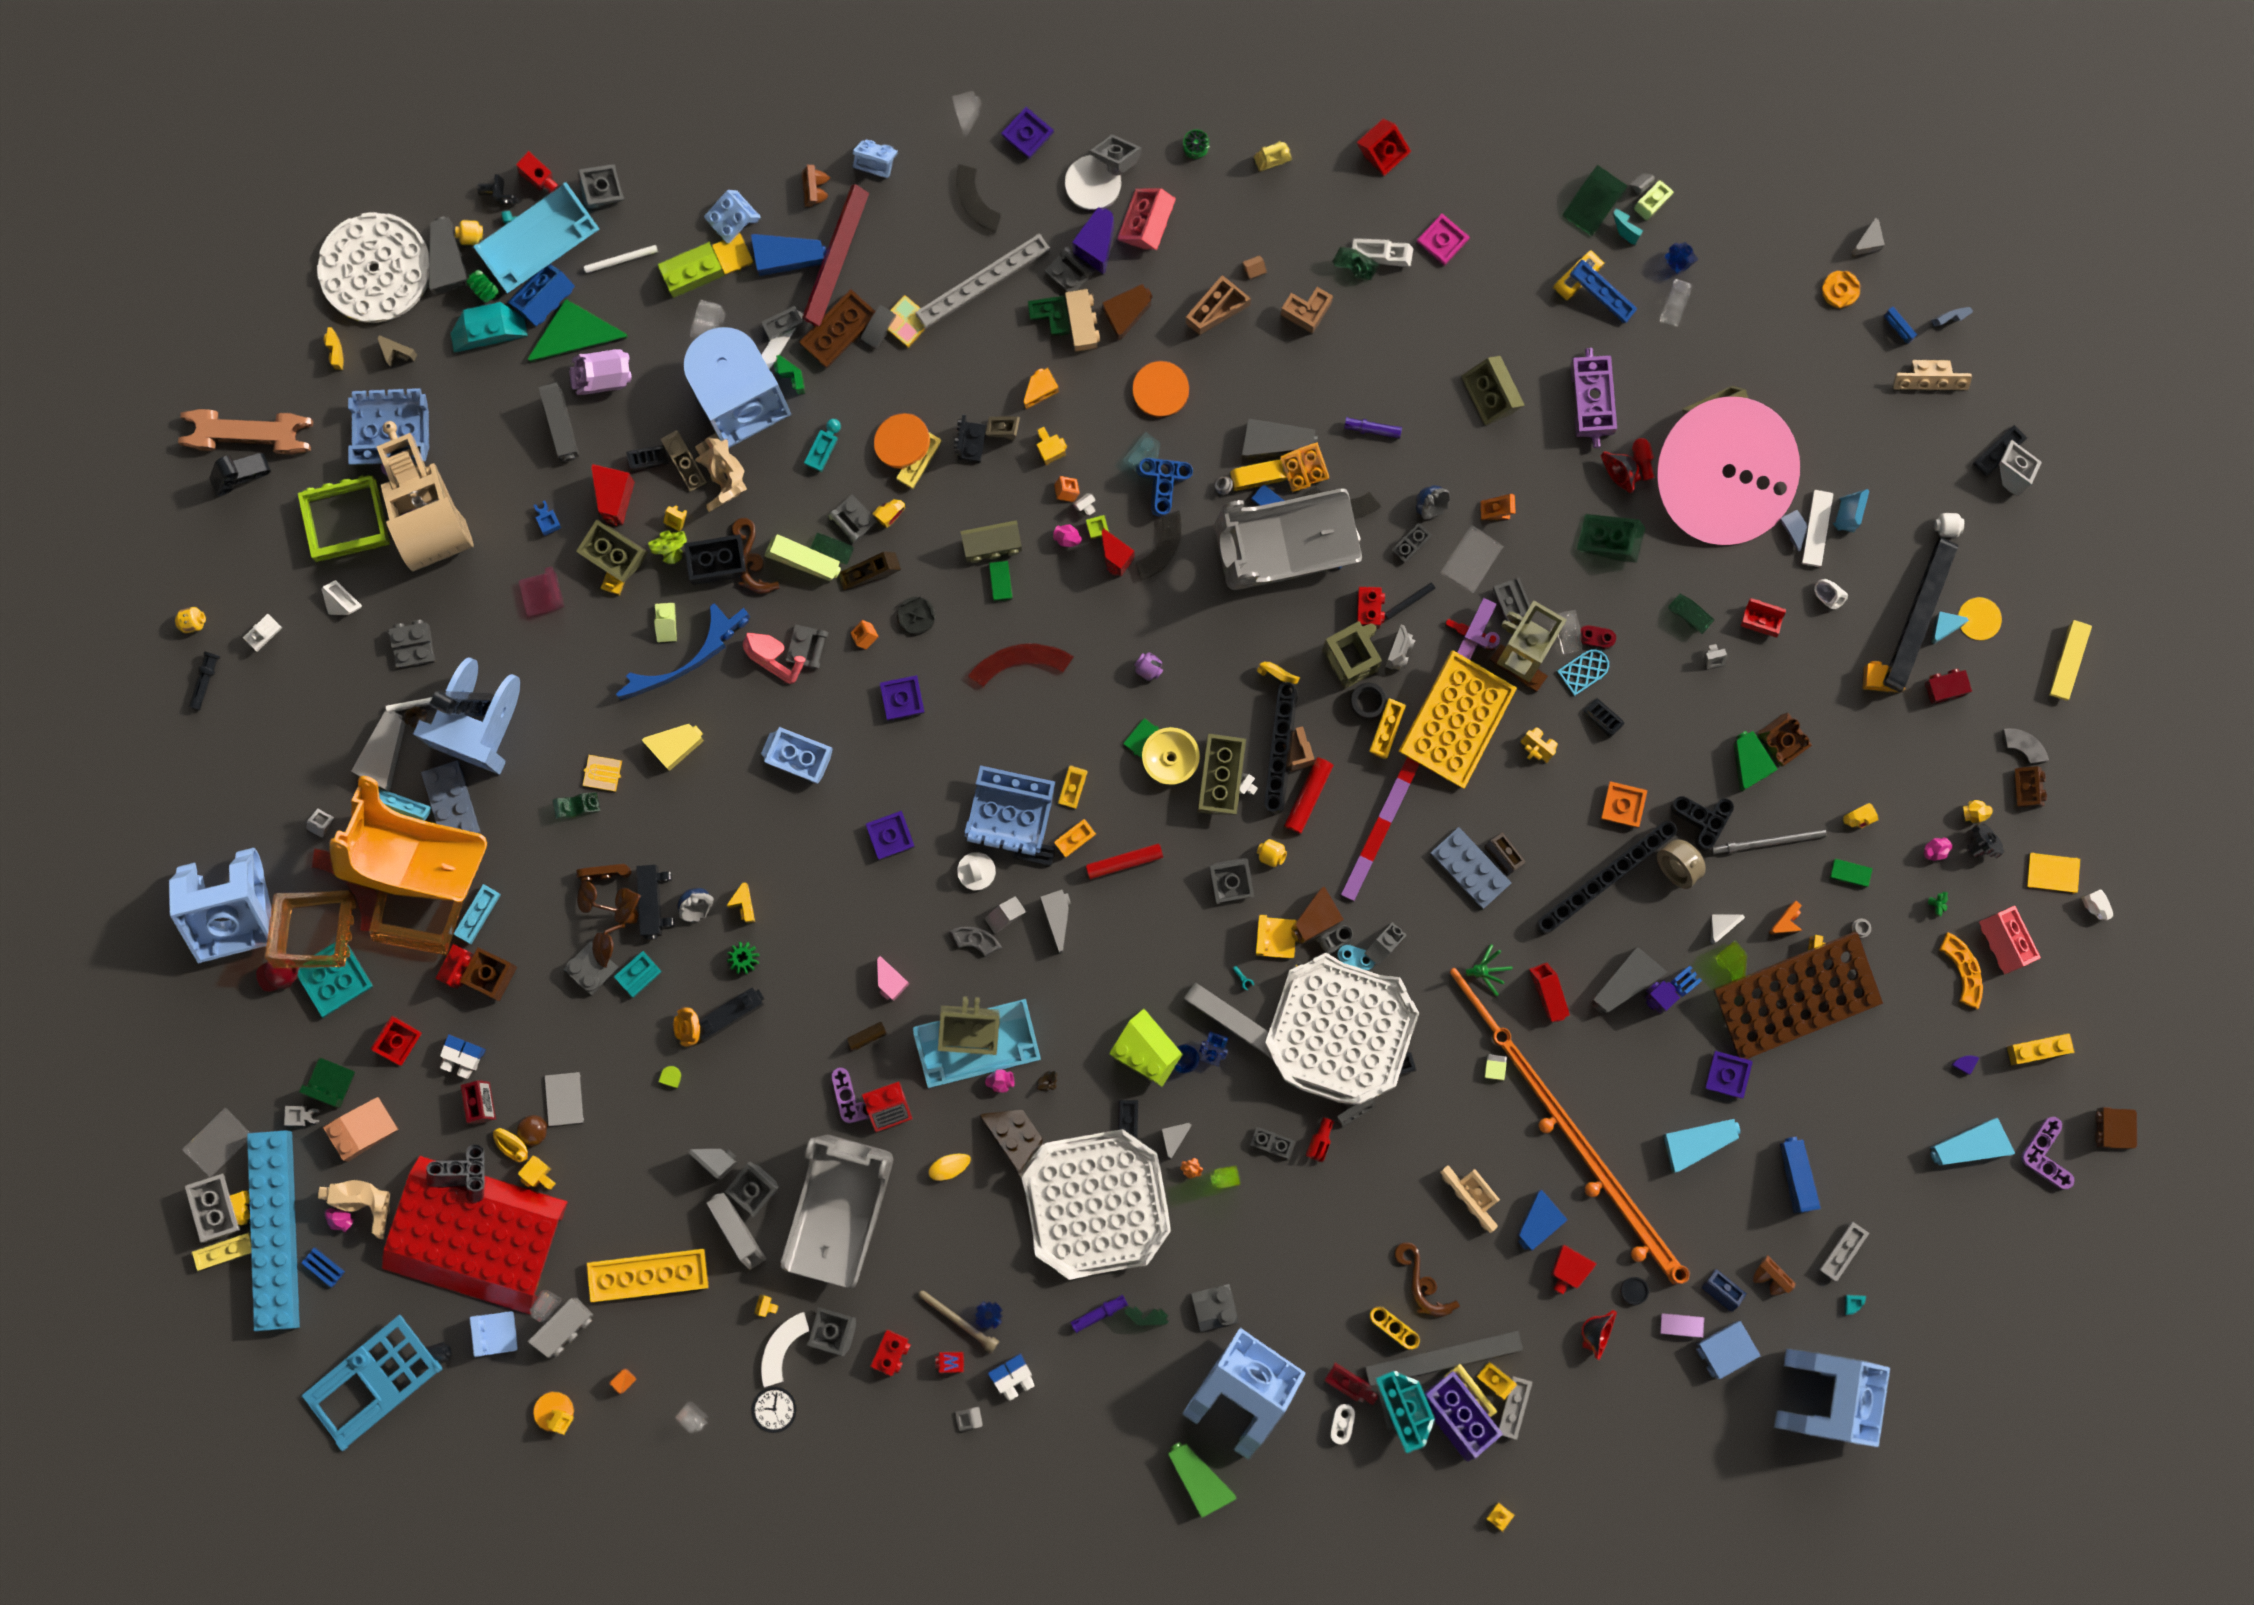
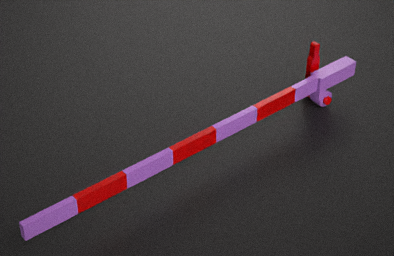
(1473, 637)

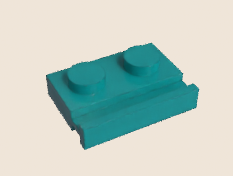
(638, 974)

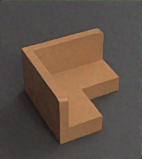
(1307, 313)
(1301, 751)

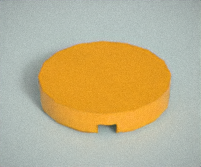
(1841, 289)
(686, 1027)
(550, 1402)

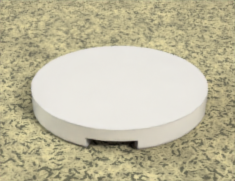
(1091, 184)

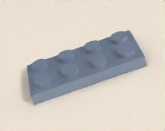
(450, 797)
(1470, 868)

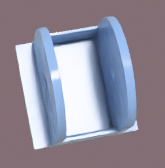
(733, 384)
(465, 736)

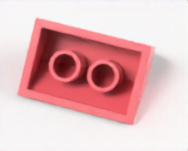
(1146, 218)
(2009, 940)

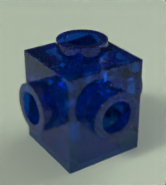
(1680, 257)
(1211, 1052)
(996, 1311)

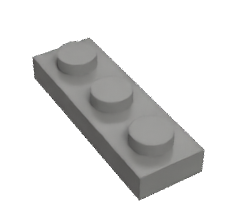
(1844, 1251)
(1515, 1408)

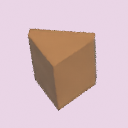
(1254, 267)

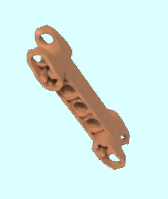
(212, 430)

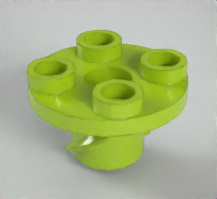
(669, 545)

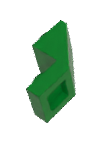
(788, 370)

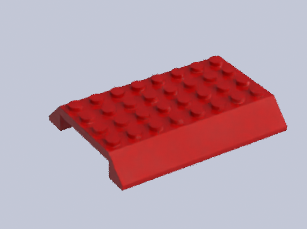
(473, 1248)

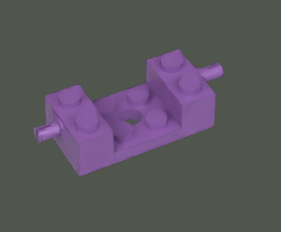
(1597, 415)

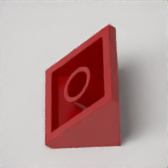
(396, 1040)

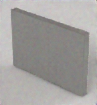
(564, 1099)

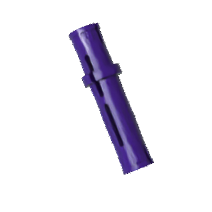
(1372, 427)
(1096, 1315)

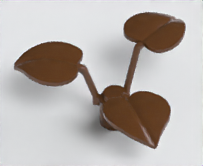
(624, 914)

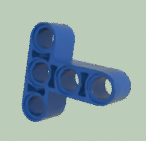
(1166, 479)

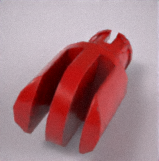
(1643, 456)
(1320, 1141)

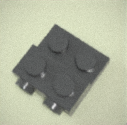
(412, 644)

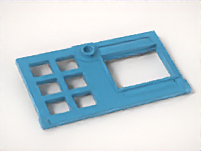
(375, 1379)

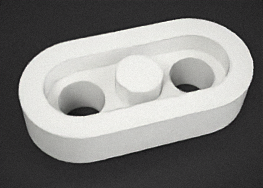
(1343, 1424)

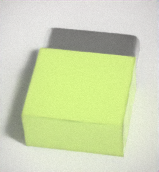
(1495, 1067)

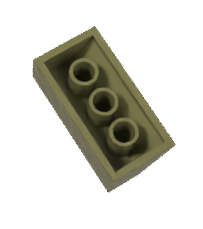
(1221, 775)

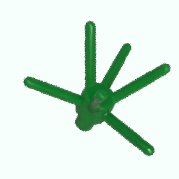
(1481, 970)

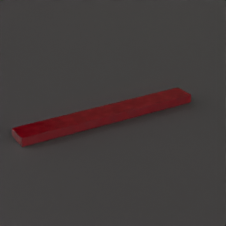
(835, 255)

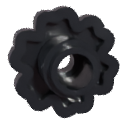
(1985, 842)

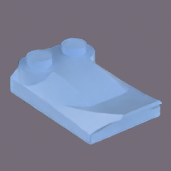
(797, 754)

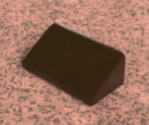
(1504, 854)
(867, 1036)

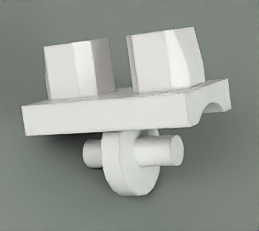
(262, 632)

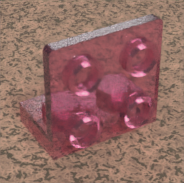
(541, 593)

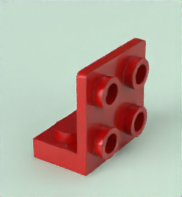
(454, 966)

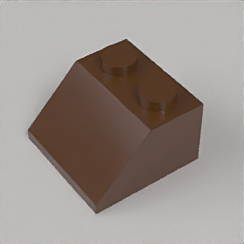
(488, 974)

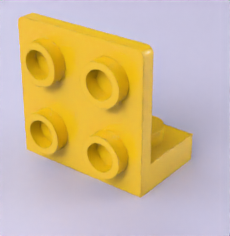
(1275, 937)

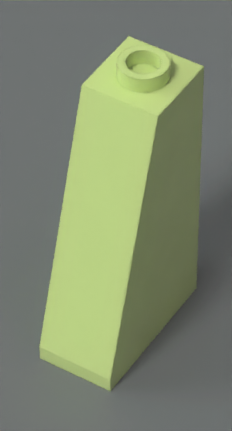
(802, 558)

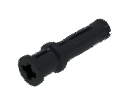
(206, 671)

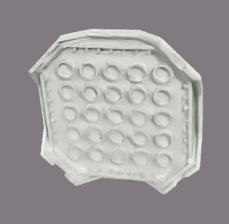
(1341, 1030)
(1096, 1204)

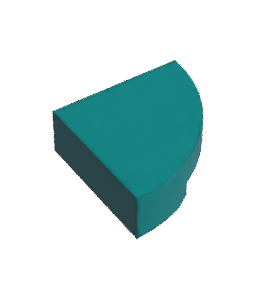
(1853, 1303)

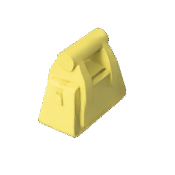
(1272, 156)

